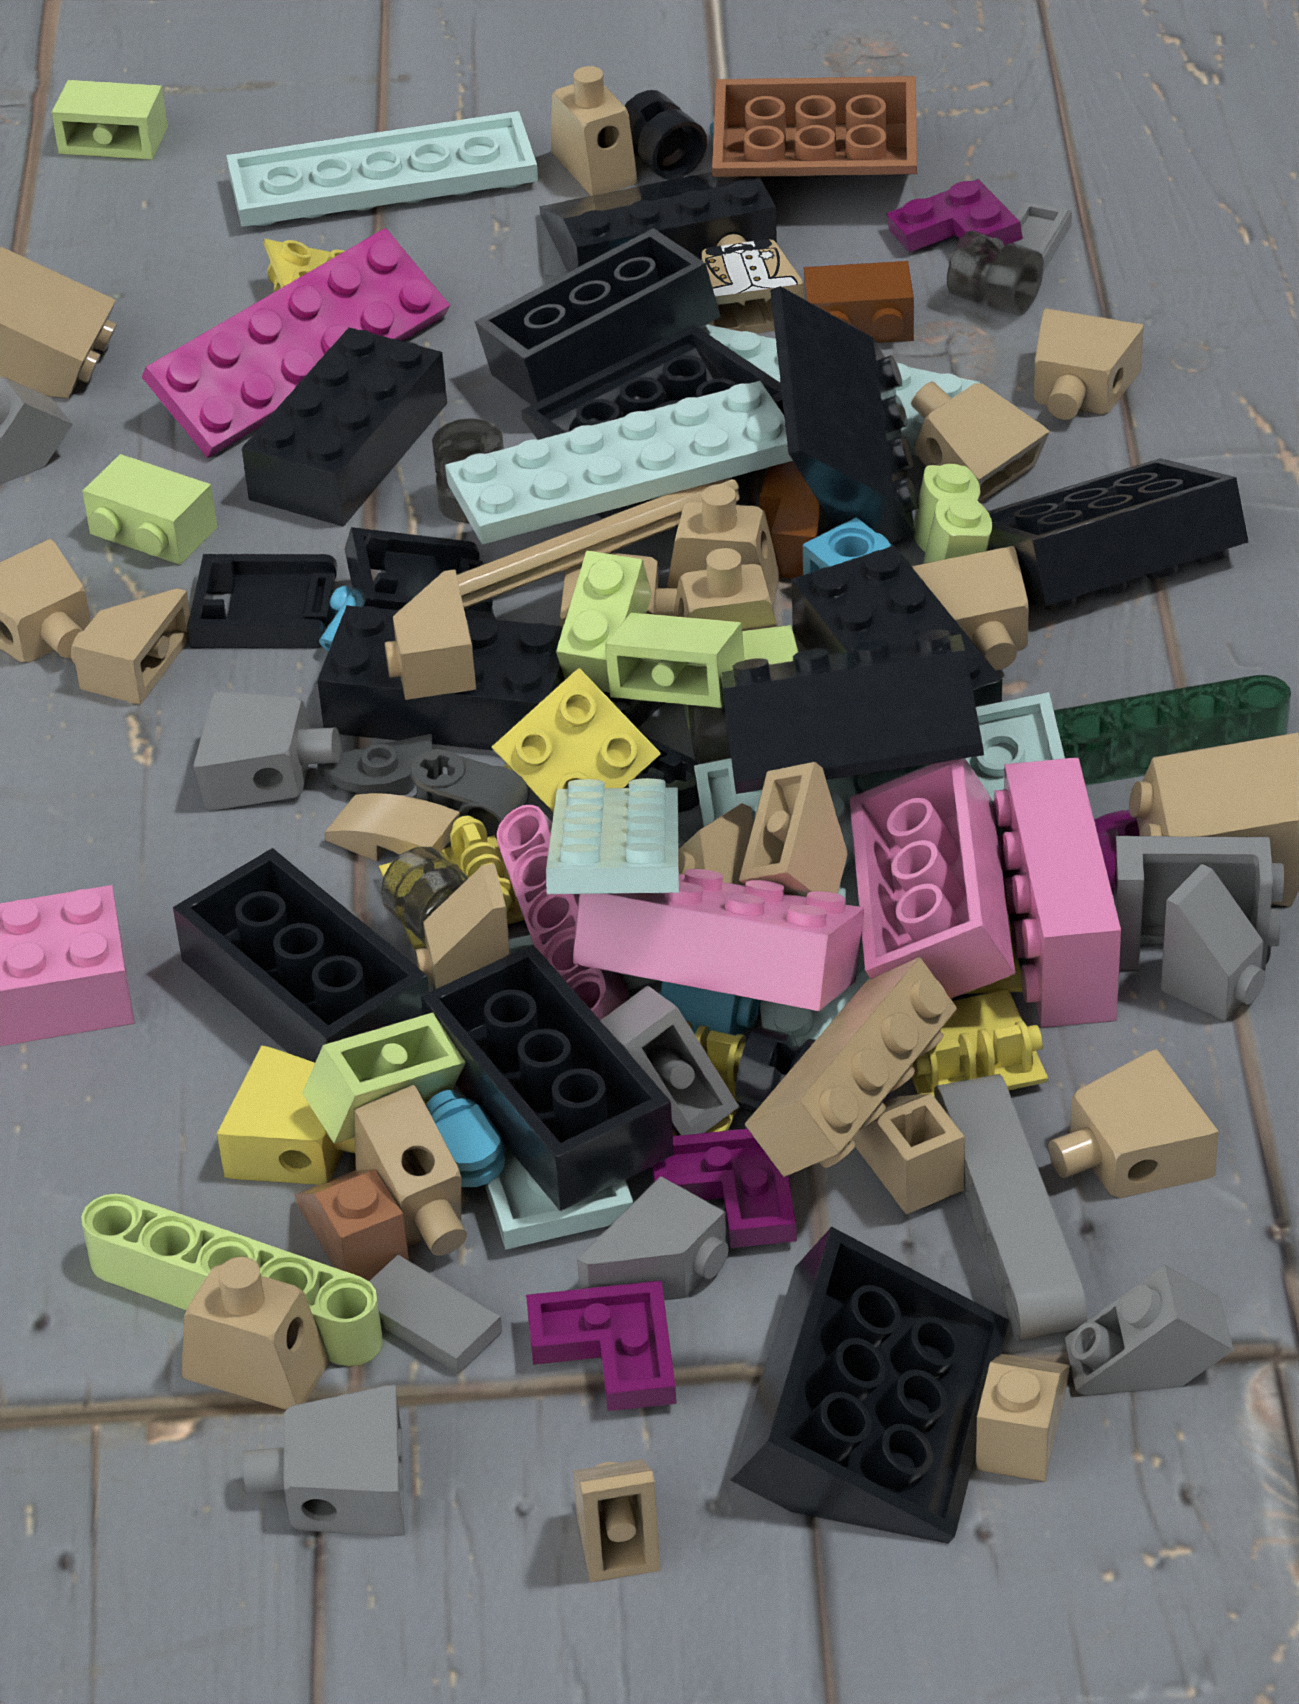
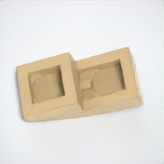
(390, 822)

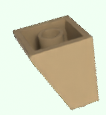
(49, 326)
(1227, 793)

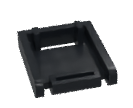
(406, 567)
(273, 601)

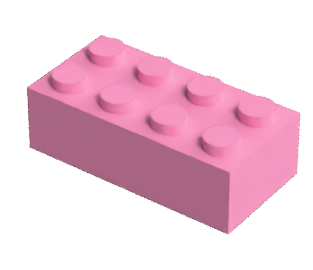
(932, 877)
(1058, 893)
(726, 938)
(62, 966)

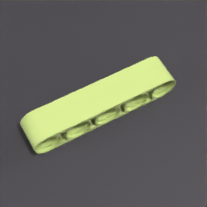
(173, 1254)

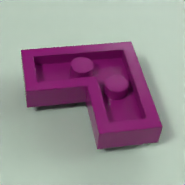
(951, 213)
(740, 1172)
(612, 1323)

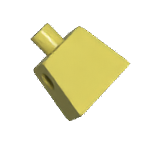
(273, 1129)

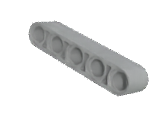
(1013, 1211)

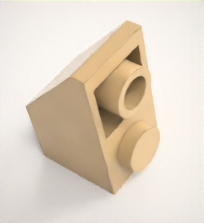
(914, 1151)

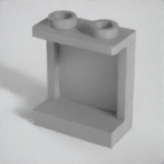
(1156, 866)

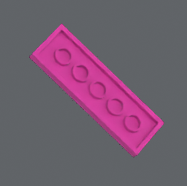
(252, 361)

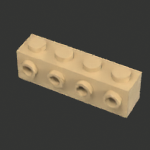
(852, 1069)

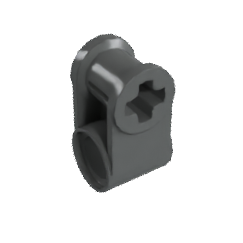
(469, 786)

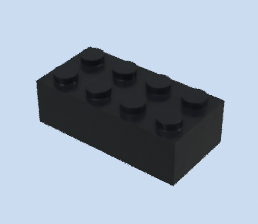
(597, 316)
(345, 426)
(879, 600)
(512, 669)
(295, 957)
(552, 1077)

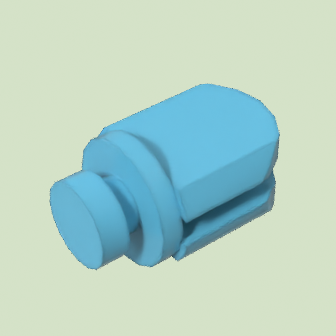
(469, 1137)

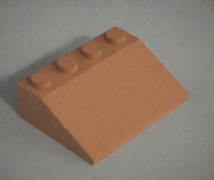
(815, 126)

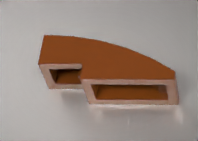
(790, 514)

